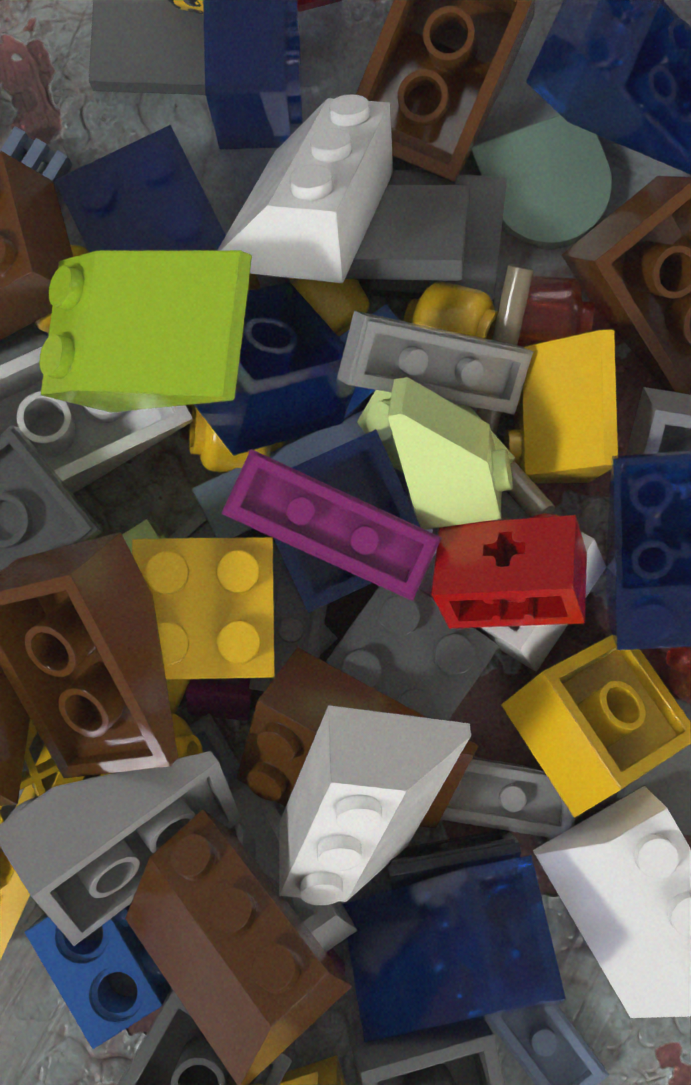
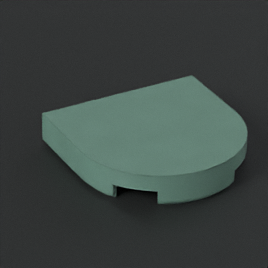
(553, 183)

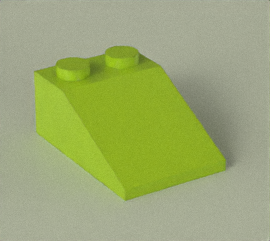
(145, 328)

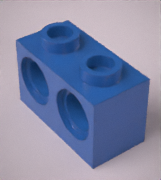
(83, 972)

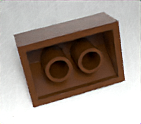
(231, 947)

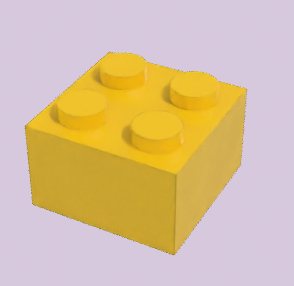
(211, 605)

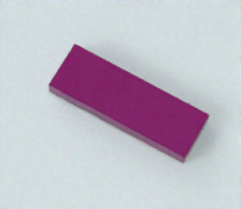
(331, 525)

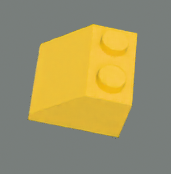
(567, 410)
(598, 722)

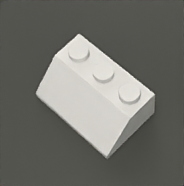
(318, 193)
(361, 798)
(631, 899)

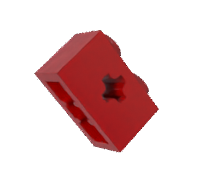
(511, 572)

